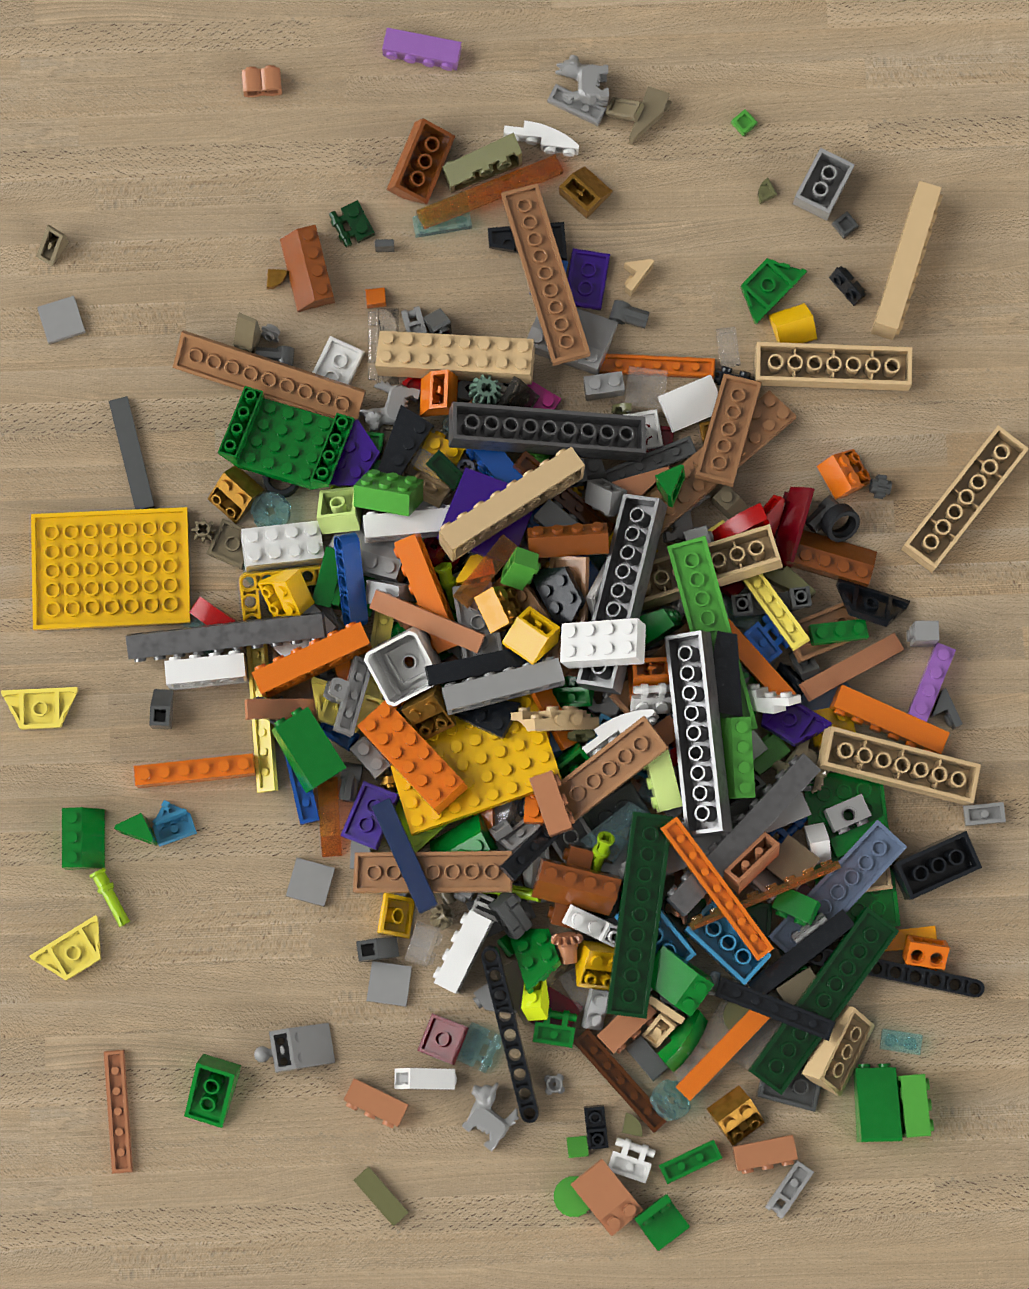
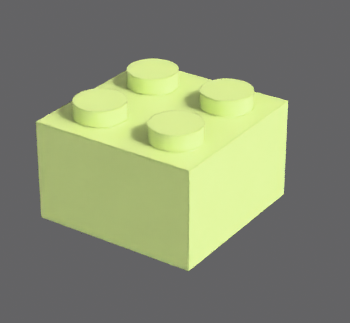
(337, 511)

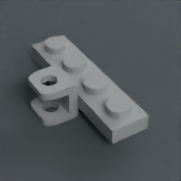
(349, 695)

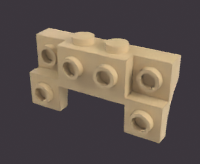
(555, 720)

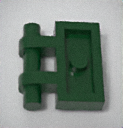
(357, 221)

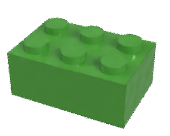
(388, 492)
(914, 1105)

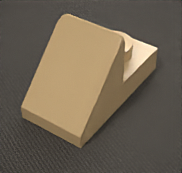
(639, 270)
(659, 1030)

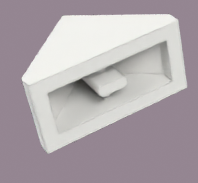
(818, 841)

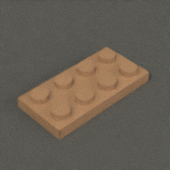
(832, 614)

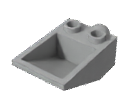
(302, 1048)

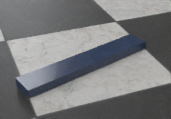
(405, 856)

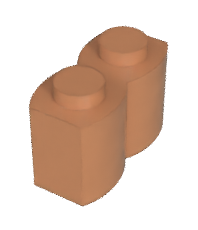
(261, 81)

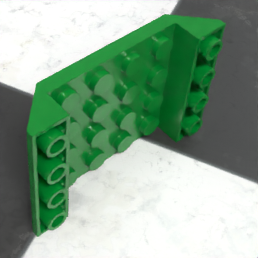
(284, 441)

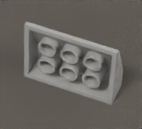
(598, 334)
(378, 558)

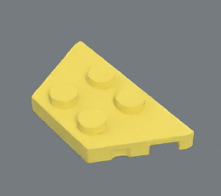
(40, 707)
(328, 710)
(72, 951)

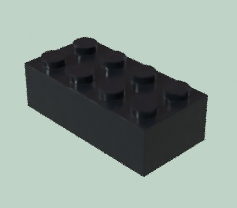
(935, 865)

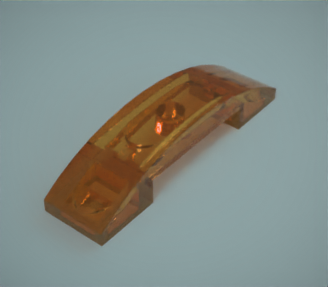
(485, 571)
(329, 818)

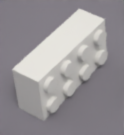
(282, 546)
(603, 643)
(206, 671)
(463, 951)

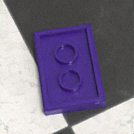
(588, 278)
(362, 823)

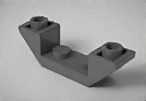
(794, 600)

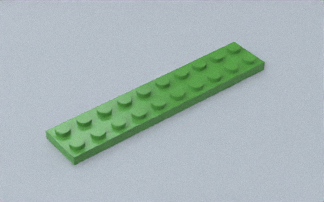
(704, 600)

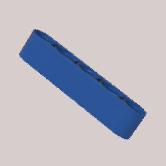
(350, 578)

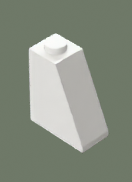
(425, 1078)

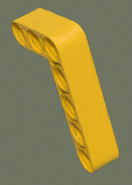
(257, 576)

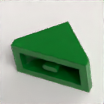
(670, 483)

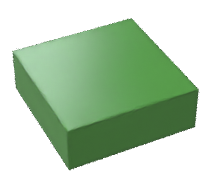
(744, 122)

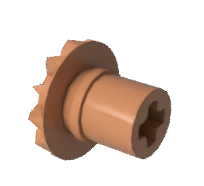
(567, 946)

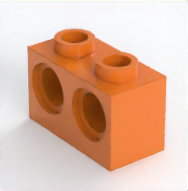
(927, 948)

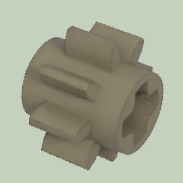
(203, 536)
(442, 917)

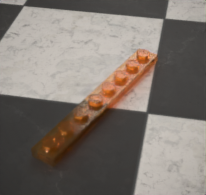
(488, 192)
(771, 890)

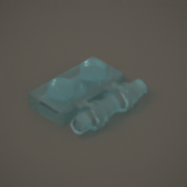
(472, 1045)

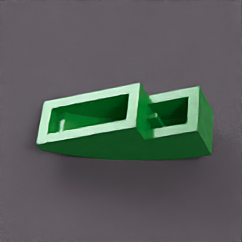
(683, 1041)

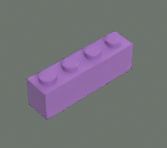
(421, 49)
(931, 681)

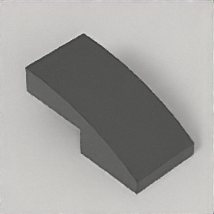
(647, 1058)

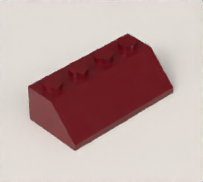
(792, 522)

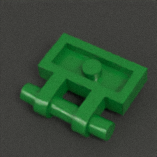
(555, 1034)

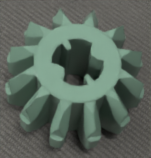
(485, 390)

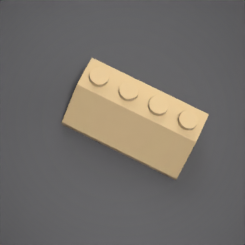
(835, 1059)

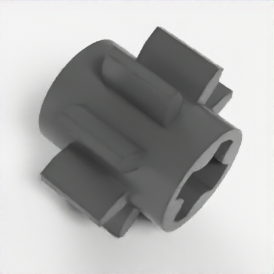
(880, 486)

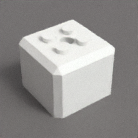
(391, 673)

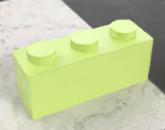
(663, 783)

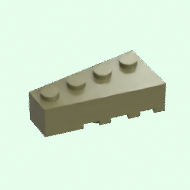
(483, 163)

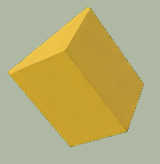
(793, 325)
(396, 916)

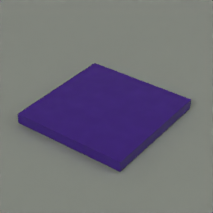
(476, 488)

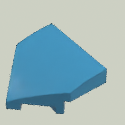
(172, 824)

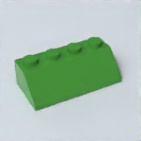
(738, 757)

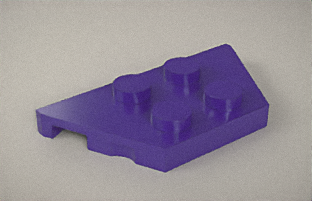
(357, 457)
(795, 724)

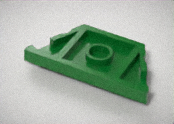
(768, 286)
(535, 956)

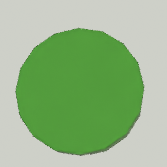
(568, 1200)

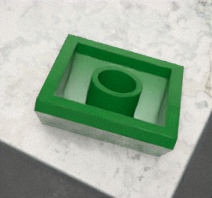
(137, 828)

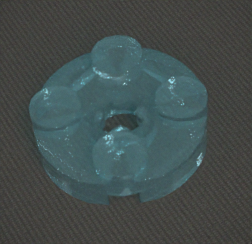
(268, 500)
(661, 1104)

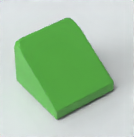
(577, 1146)

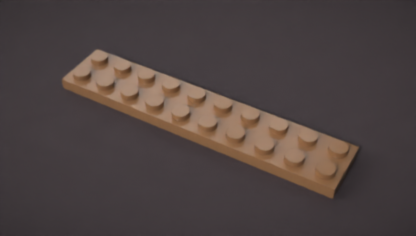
(545, 274)
(276, 379)
(768, 421)

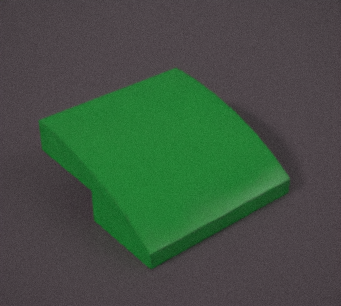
(573, 694)

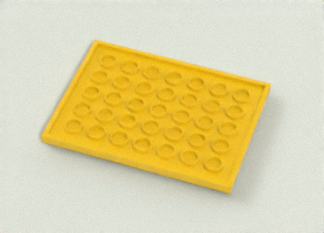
(110, 568)
(489, 766)

